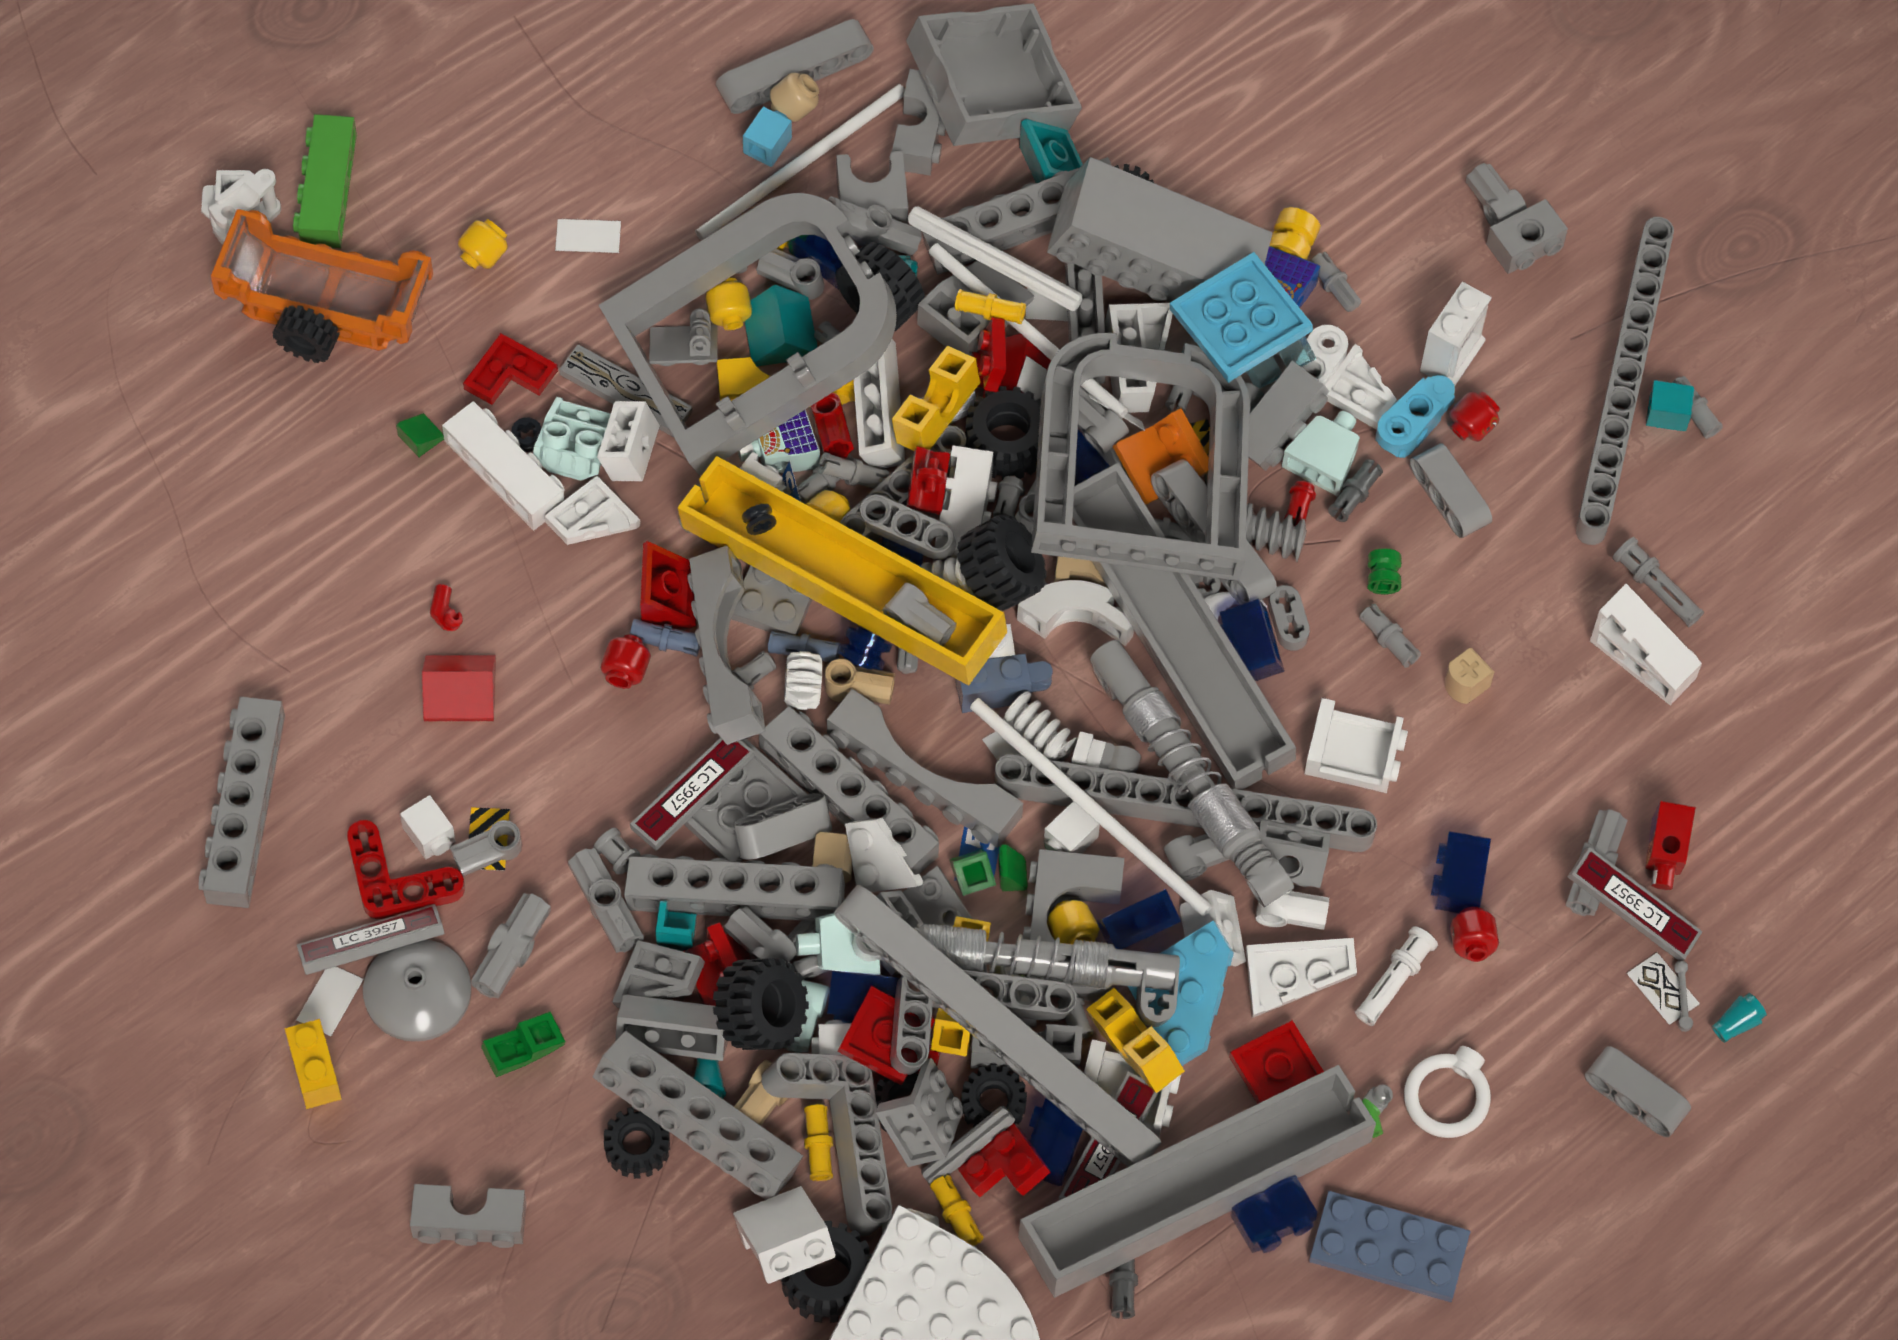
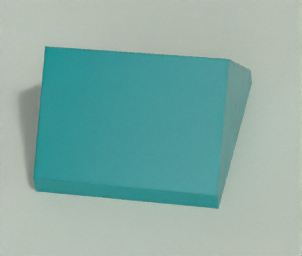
(1047, 150)
(779, 326)

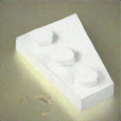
(1296, 969)

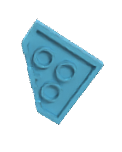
(1200, 988)

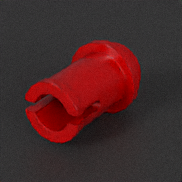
(1300, 501)

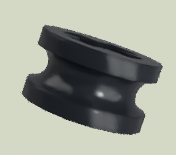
(525, 425)
(759, 519)

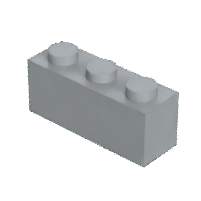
(1283, 414)
(672, 1026)

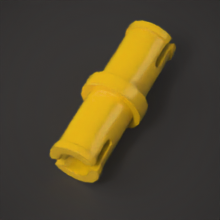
(990, 306)
(818, 1142)
(956, 1210)

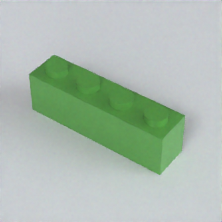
(326, 180)

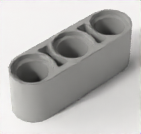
(1451, 490)
(896, 515)
(782, 826)
(1637, 1091)

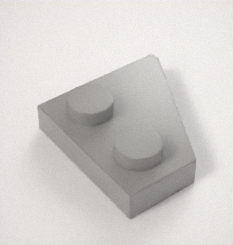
(659, 973)

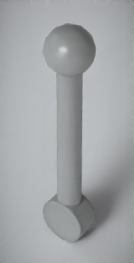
(1685, 1022)

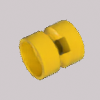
(1295, 232)

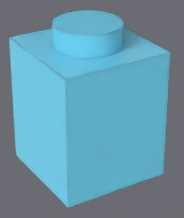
(767, 136)

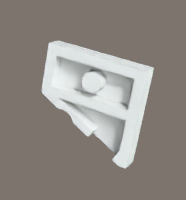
(1359, 389)
(591, 514)
(878, 858)

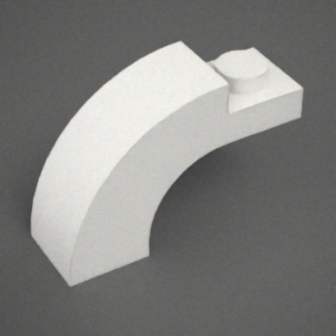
(1072, 602)

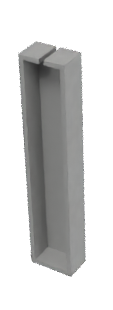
(1186, 641)
(1195, 1181)

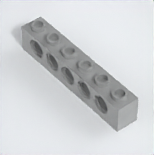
(1001, 209)
(795, 728)
(236, 885)
(715, 898)
(697, 1116)

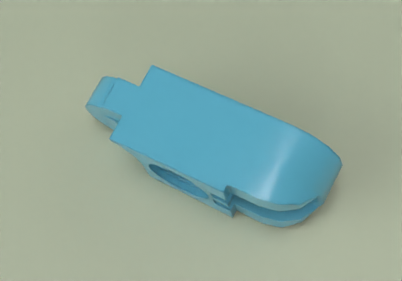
(1429, 397)

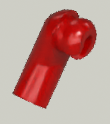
(442, 612)

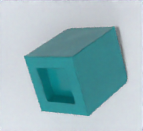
(1670, 405)
(675, 929)

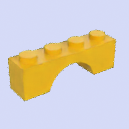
(742, 374)

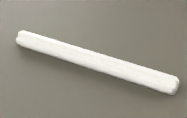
(995, 258)

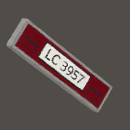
(691, 791)
(1634, 904)
(370, 939)
(1096, 1160)

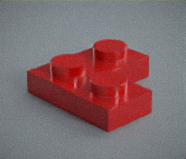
(991, 355)
(506, 362)
(1006, 1155)

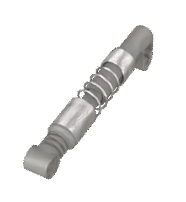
(1213, 805)
(1089, 963)

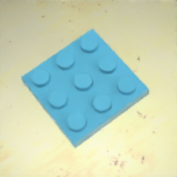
(1241, 317)

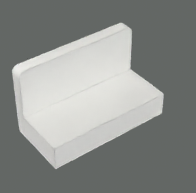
(1224, 914)

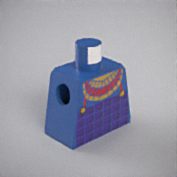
(1293, 273)

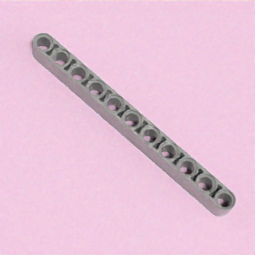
(1624, 392)
(1166, 806)
(996, 1027)

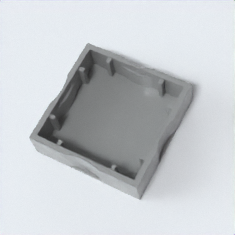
(992, 72)

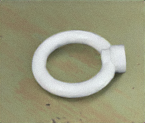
(1466, 1064)

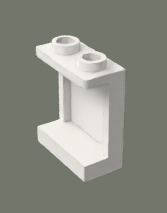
(1355, 749)
(1108, 1072)
(785, 1234)

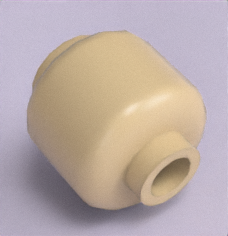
(795, 96)

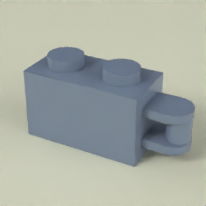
(1004, 680)

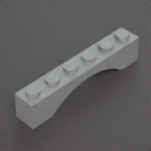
(717, 589)
(979, 807)

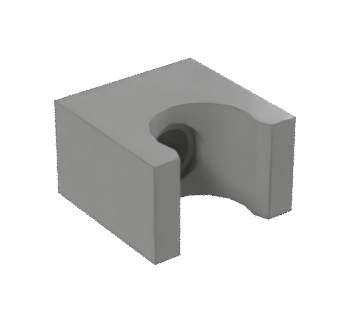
(888, 192)

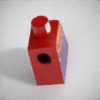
(1670, 832)

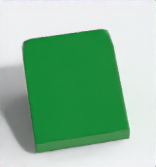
(419, 434)
(1012, 870)
(973, 872)

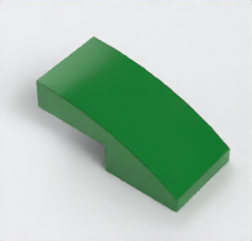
(523, 1046)

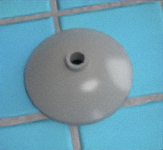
(419, 1009)

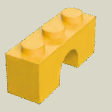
(951, 384)
(1136, 1043)

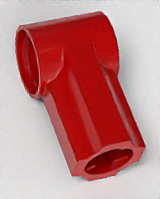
(832, 426)

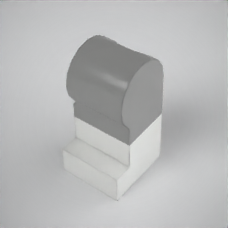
(1104, 755)

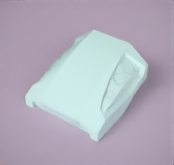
(571, 440)

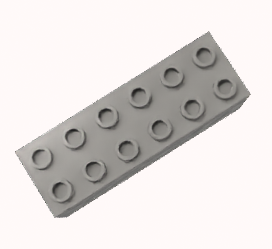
(1147, 233)

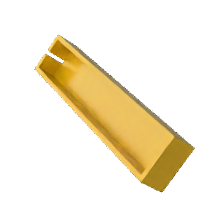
(839, 568)

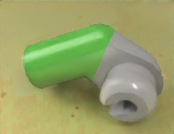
(1375, 1102)

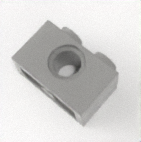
(1536, 222)
(1307, 847)

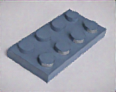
(1390, 1246)

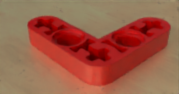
(384, 886)

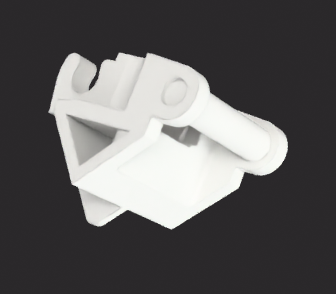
(239, 191)

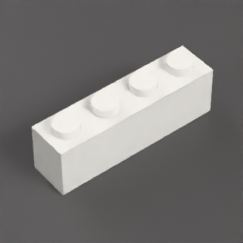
(876, 404)
(503, 464)

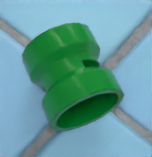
(1384, 571)

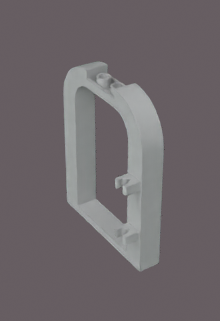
(806, 377)
(1227, 464)

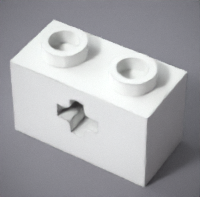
(628, 441)

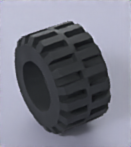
(897, 274)
(1001, 409)
(1000, 562)
(760, 1004)
(829, 1300)

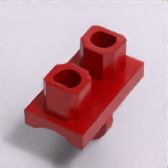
(928, 480)

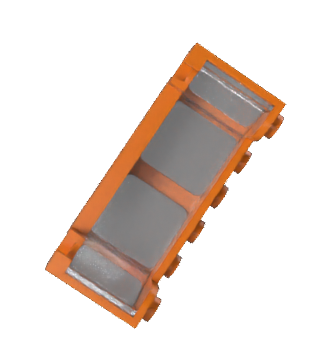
(360, 295)

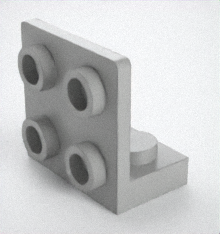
(925, 1121)

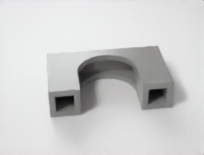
(1070, 877)

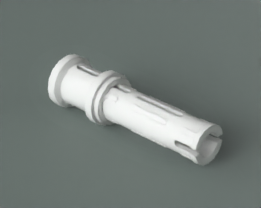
(1404, 964)

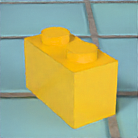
(313, 1063)

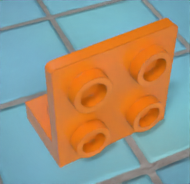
(1158, 448)

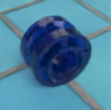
(864, 648)

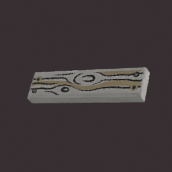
(613, 383)

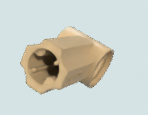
(871, 684)
(756, 1102)

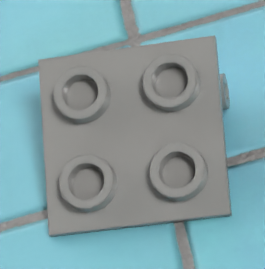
(685, 343)
(936, 900)

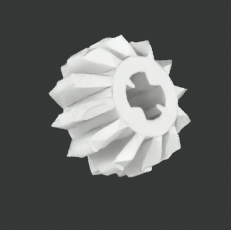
(803, 680)

